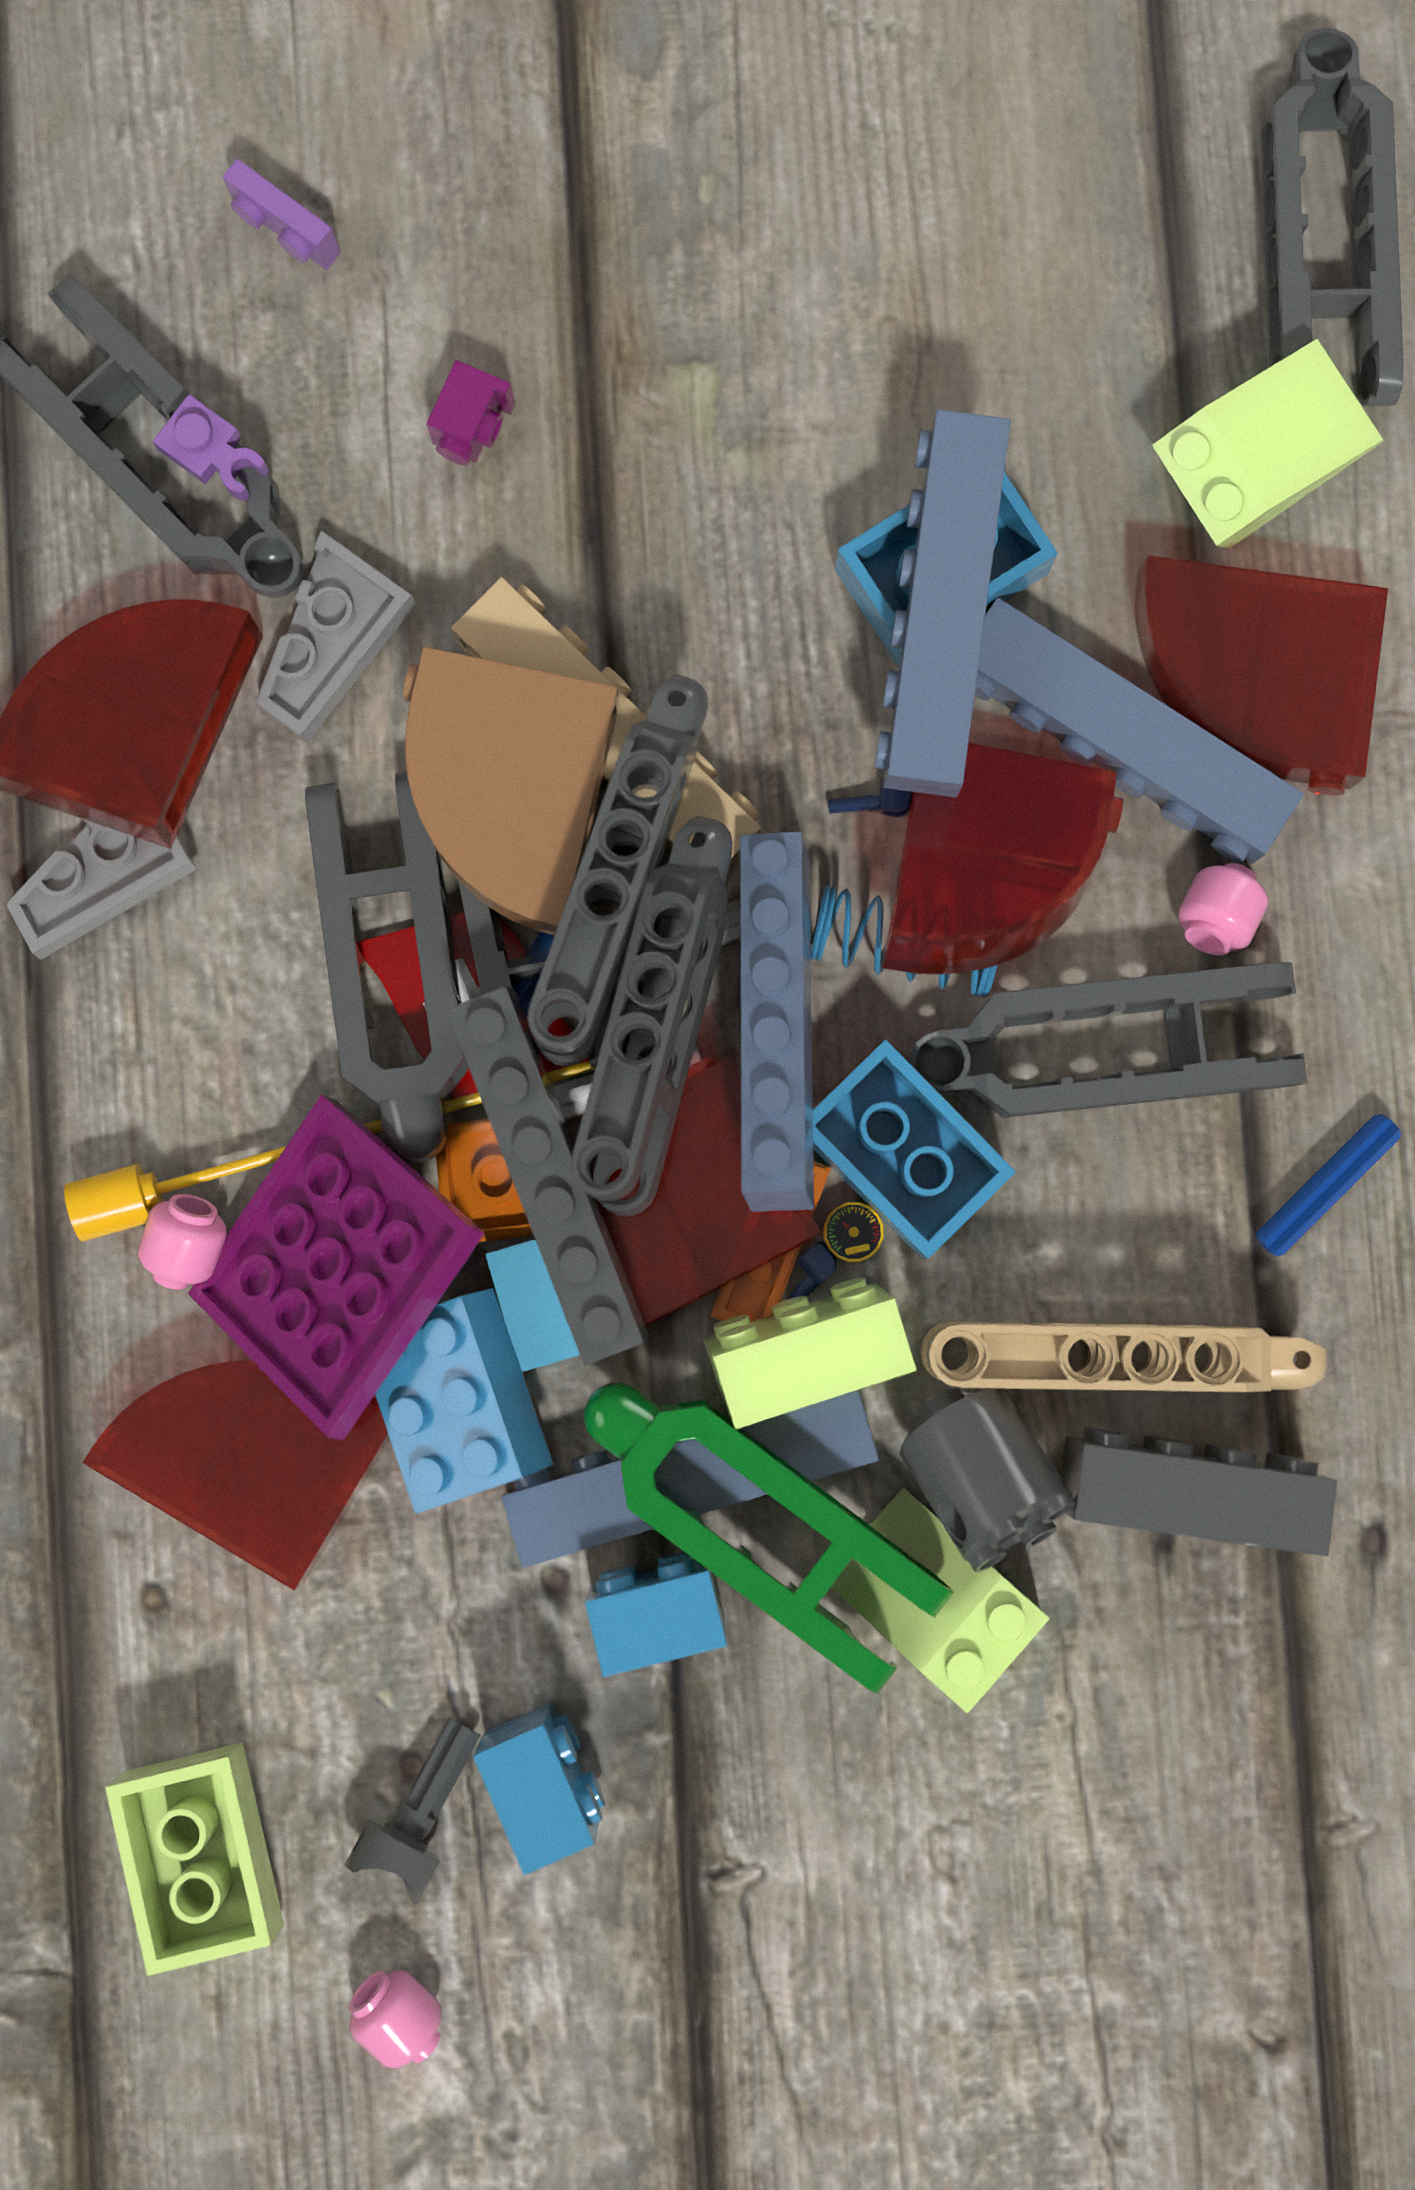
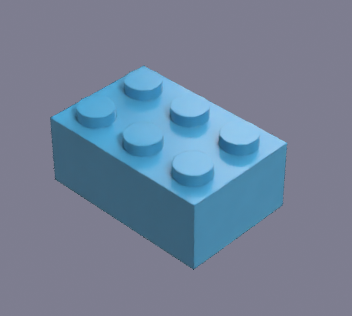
(873, 562)
(906, 1150)
(461, 1406)

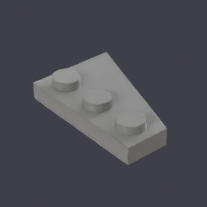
(336, 632)
(91, 884)

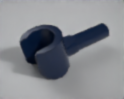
(889, 803)
(818, 1265)

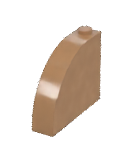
(507, 776)

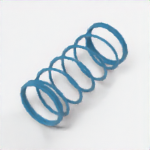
(981, 979)

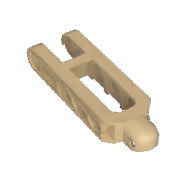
(1037, 1357)

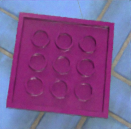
(335, 1266)

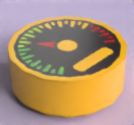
(853, 1232)

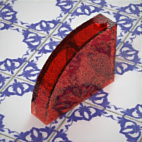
(1267, 663)
(128, 714)
(998, 861)
(699, 1223)
(241, 1464)

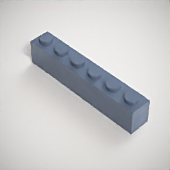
(945, 603)
(1131, 733)
(776, 1023)
(589, 1504)

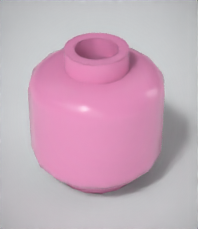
(1222, 909)
(182, 1241)
(395, 2018)

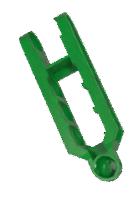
(642, 1437)

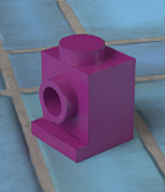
(468, 413)

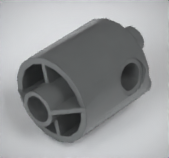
(984, 1474)

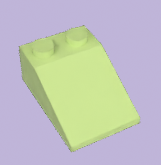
(1267, 444)
(976, 1629)

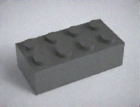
(1199, 1495)

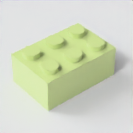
(808, 1351)
(195, 1859)

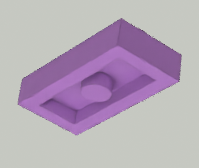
(263, 203)

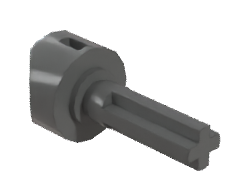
(400, 1846)

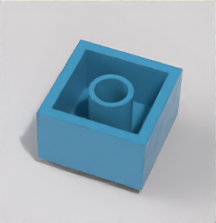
(654, 1614)
(539, 1787)

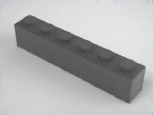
(539, 1159)

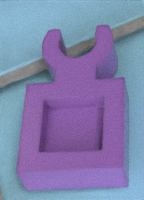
(205, 444)

